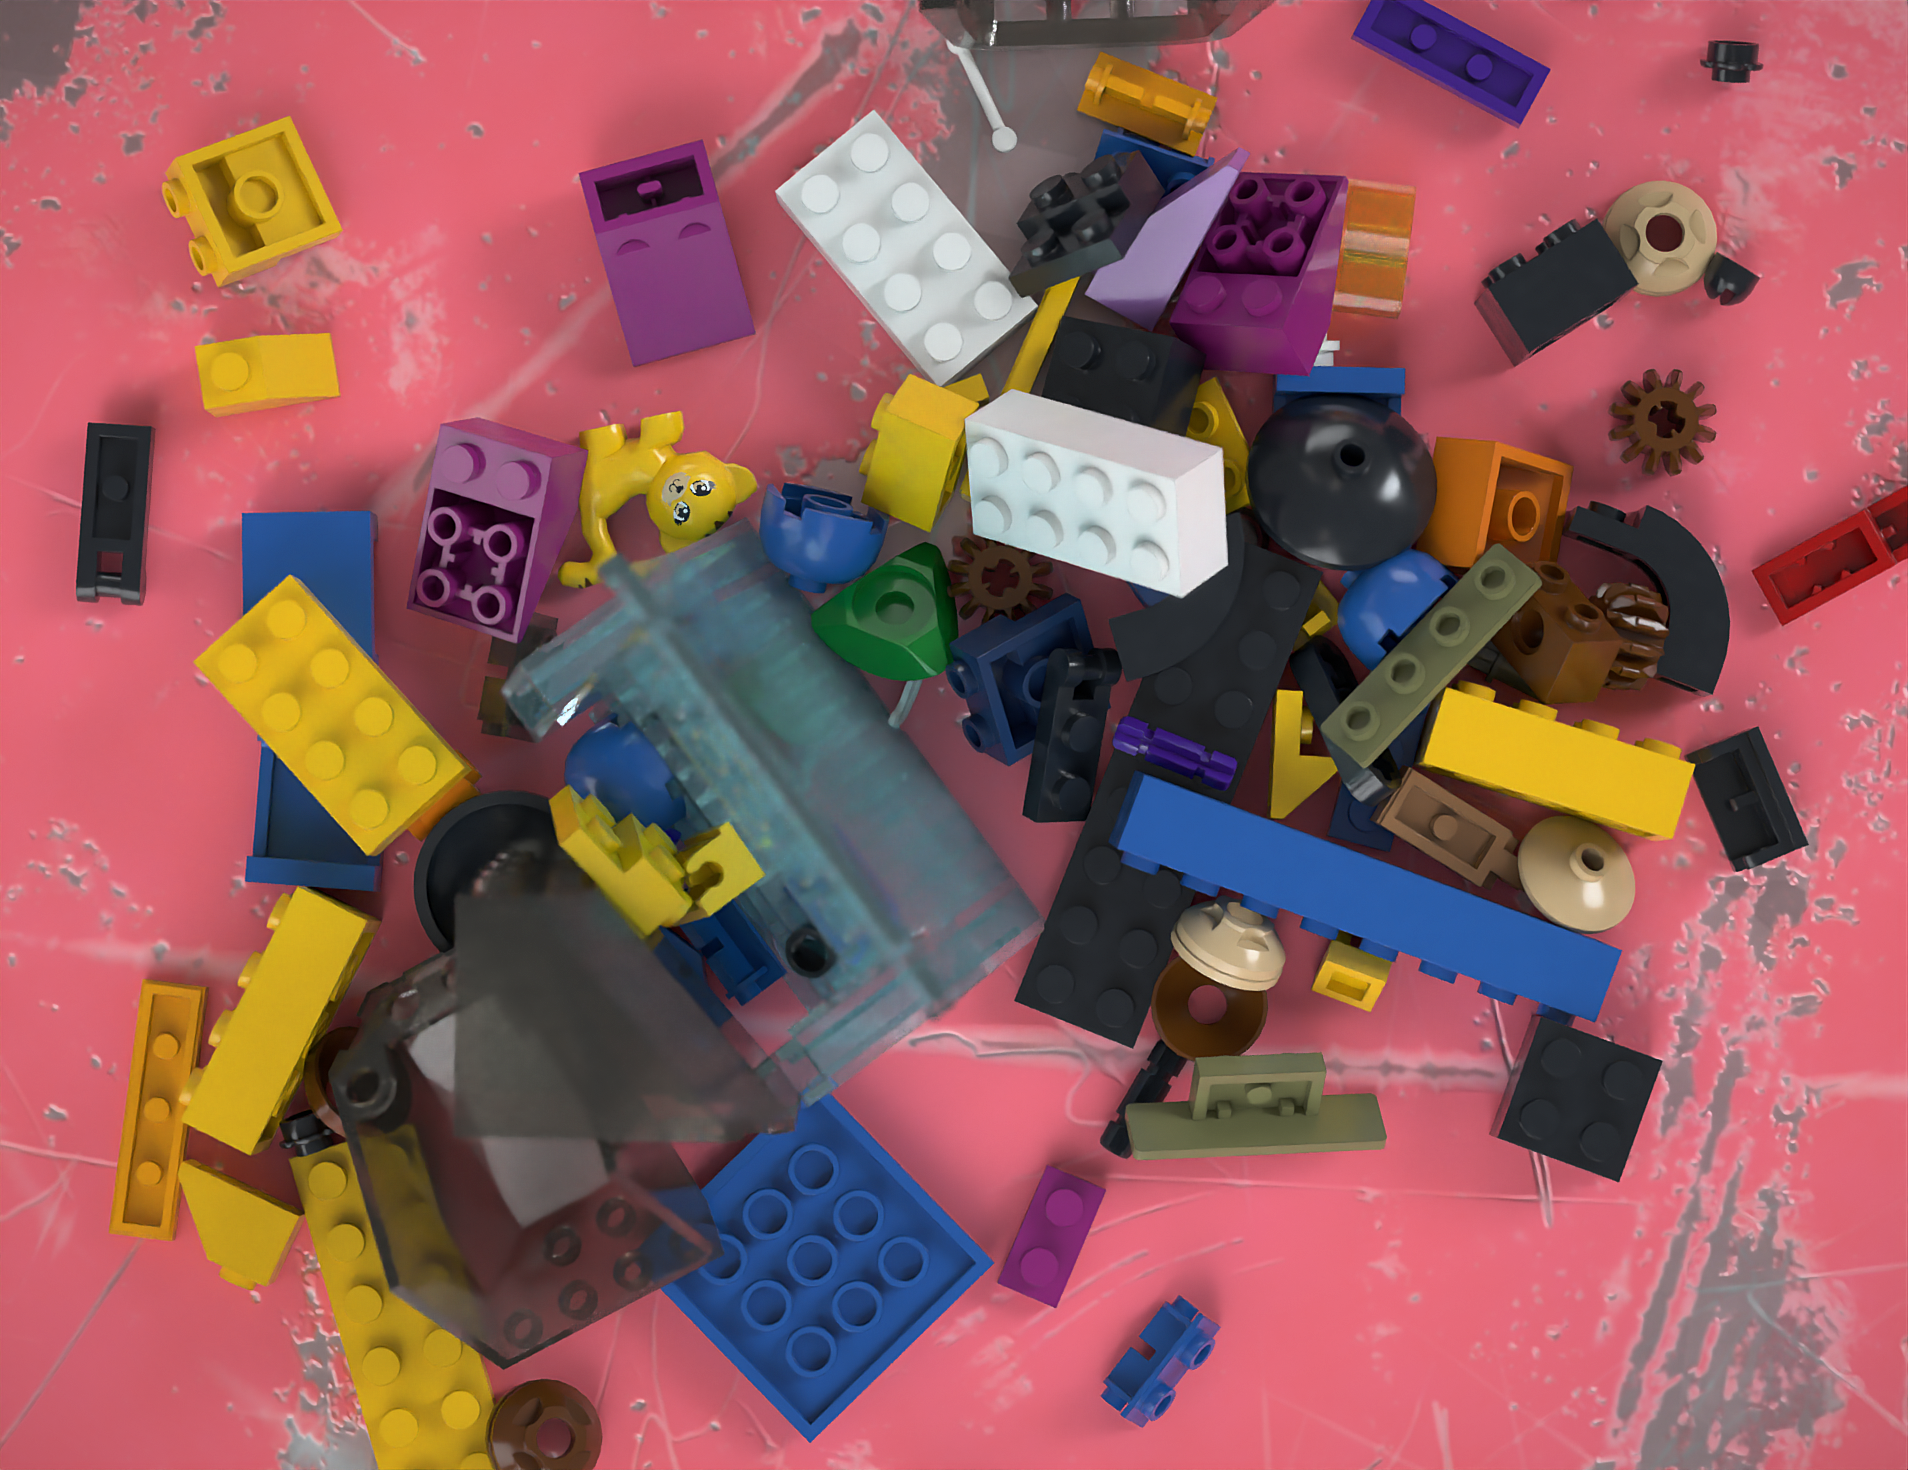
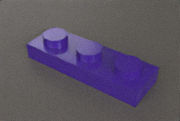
(1453, 56)

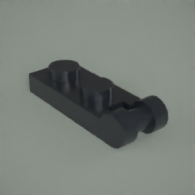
(115, 511)
(1070, 734)

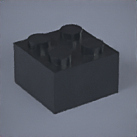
(1554, 292)
(1125, 374)
(1575, 1097)

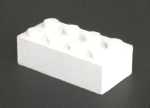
(905, 251)
(1097, 492)

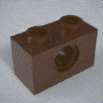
(1559, 640)

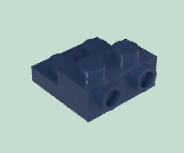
(1004, 672)

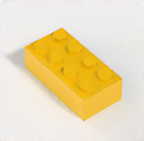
(332, 715)
(1554, 764)
(281, 1016)

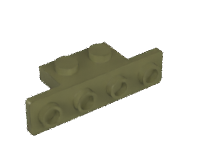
(1431, 655)
(1255, 1109)

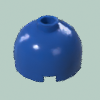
(819, 535)
(1389, 602)
(623, 774)

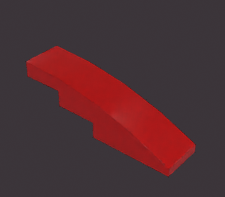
(1837, 558)

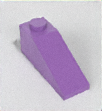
(1166, 245)

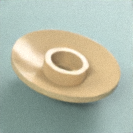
(1576, 874)

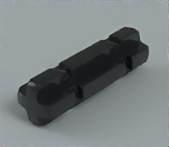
(1148, 1087)

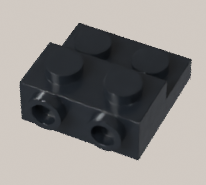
(1084, 220)

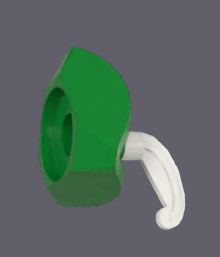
(895, 622)

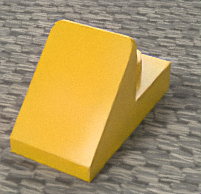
(1291, 774)

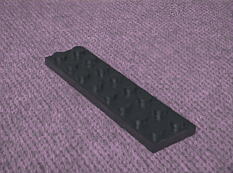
(1112, 920)

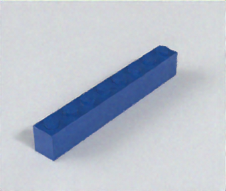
(1363, 897)

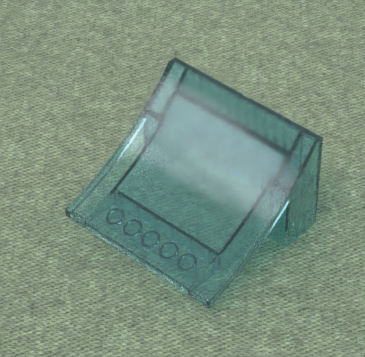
(811, 779)

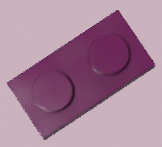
(1051, 1236)

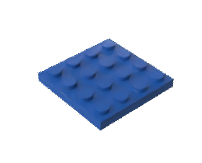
(823, 1264)

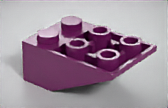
(667, 253)
(1266, 275)
(493, 525)

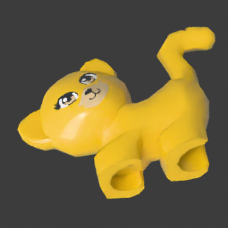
(684, 492)

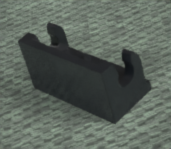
(1746, 800)

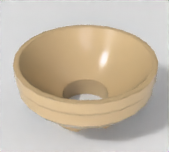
(1655, 270)
(1230, 944)

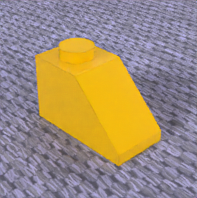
(266, 372)
(239, 1224)

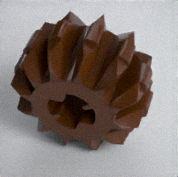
(1681, 412)
(988, 561)
(1640, 622)

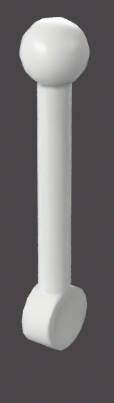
(1003, 138)

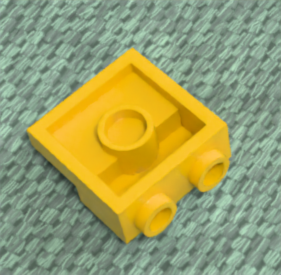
(250, 201)
(627, 861)

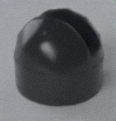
(1728, 279)
(807, 955)

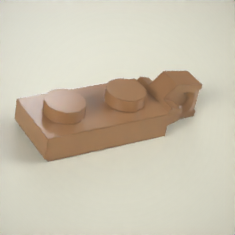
(1449, 831)

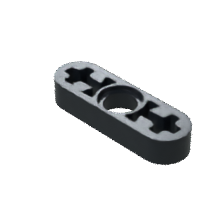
(1326, 682)

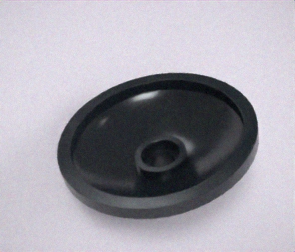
(1336, 511)
(466, 840)

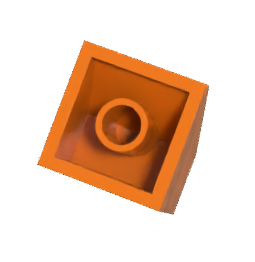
(1494, 497)

